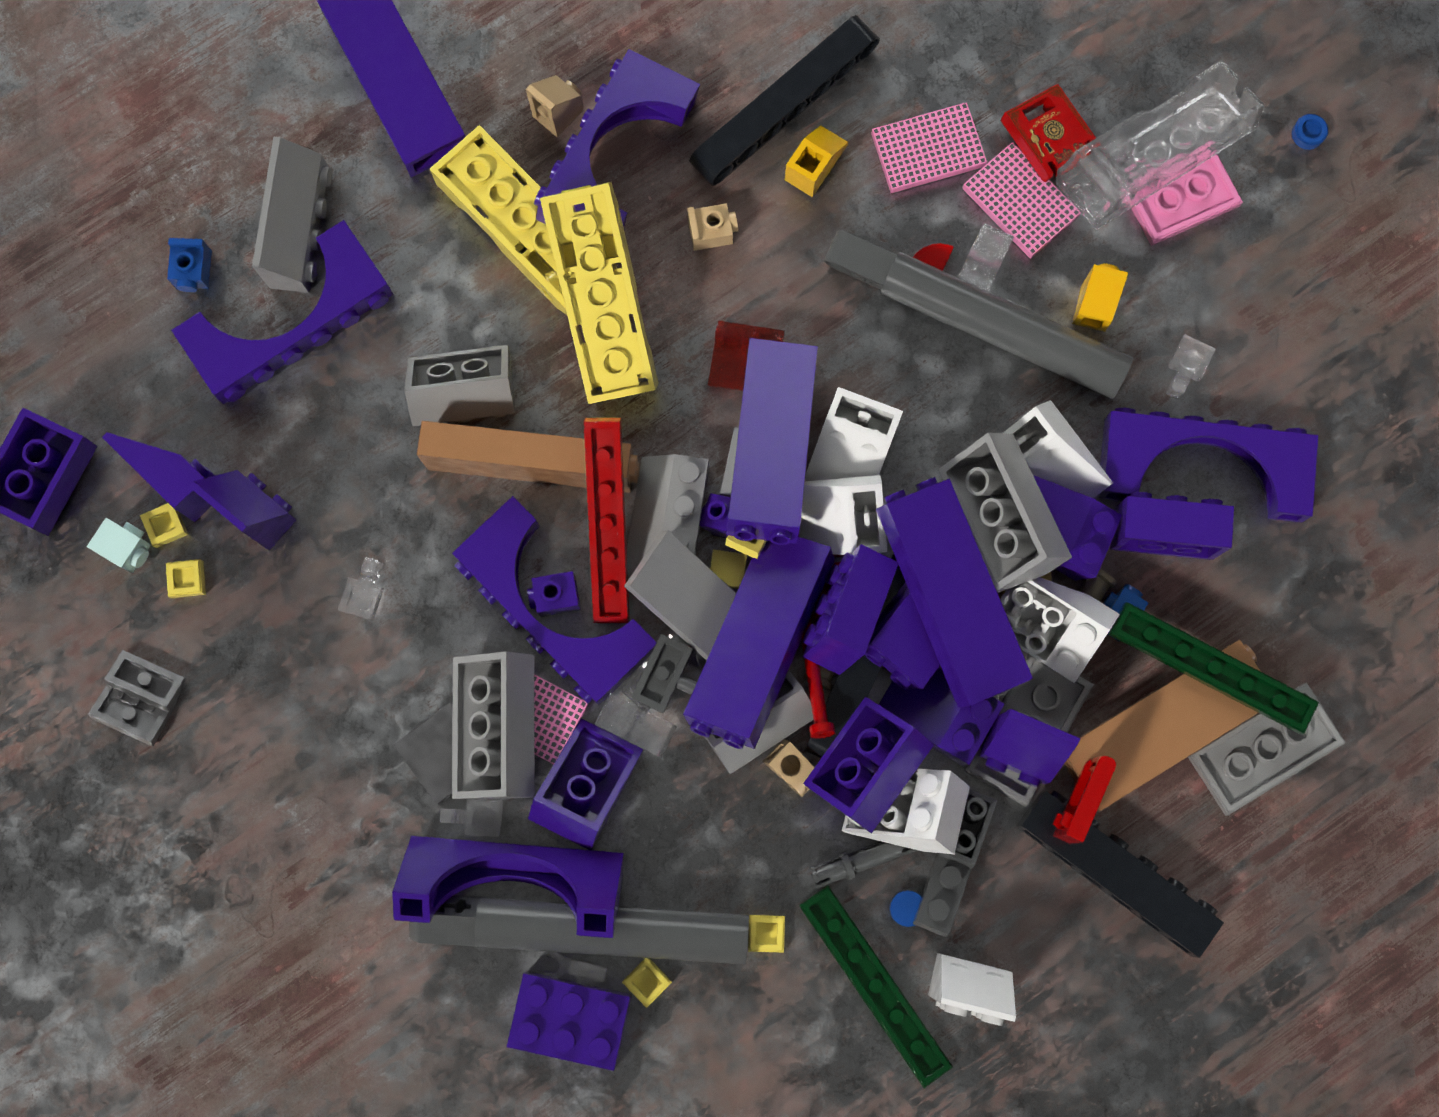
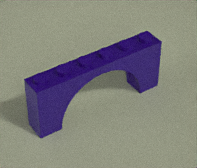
(636, 92)
(235, 364)
(1278, 458)
(494, 560)
(442, 867)

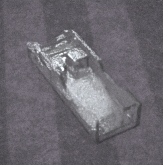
(1158, 145)

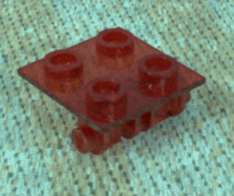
(731, 352)

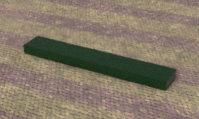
(1214, 668)
(876, 986)

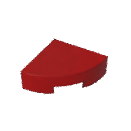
(935, 255)

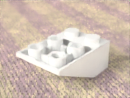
(853, 438)
(1057, 451)
(844, 513)
(1057, 624)
(923, 815)
(975, 987)

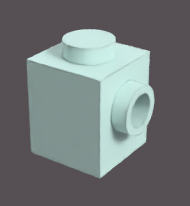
(120, 544)

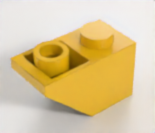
(814, 160)
(1099, 297)

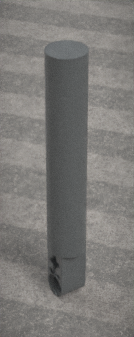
(981, 314)
(554, 929)

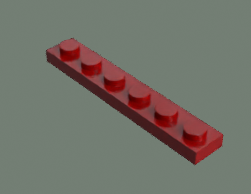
(606, 519)

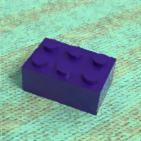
(40, 470)
(1173, 526)
(849, 609)
(868, 764)
(569, 1021)

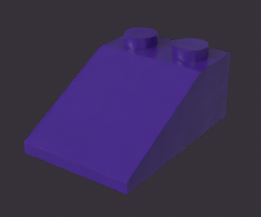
(166, 472)
(247, 506)
(1084, 525)
(935, 714)
(1027, 747)
(584, 784)

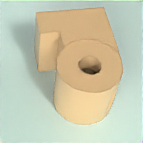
(790, 766)

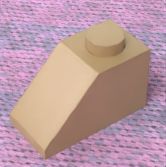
(554, 103)

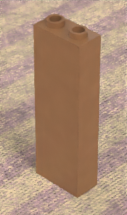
(511, 454)
(1161, 730)

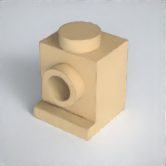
(708, 236)

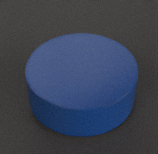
(1309, 131)
(904, 907)

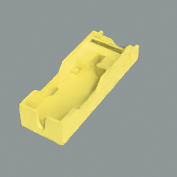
(482, 176)
(599, 295)

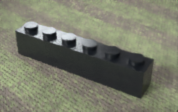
(1126, 878)

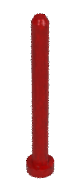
(821, 726)

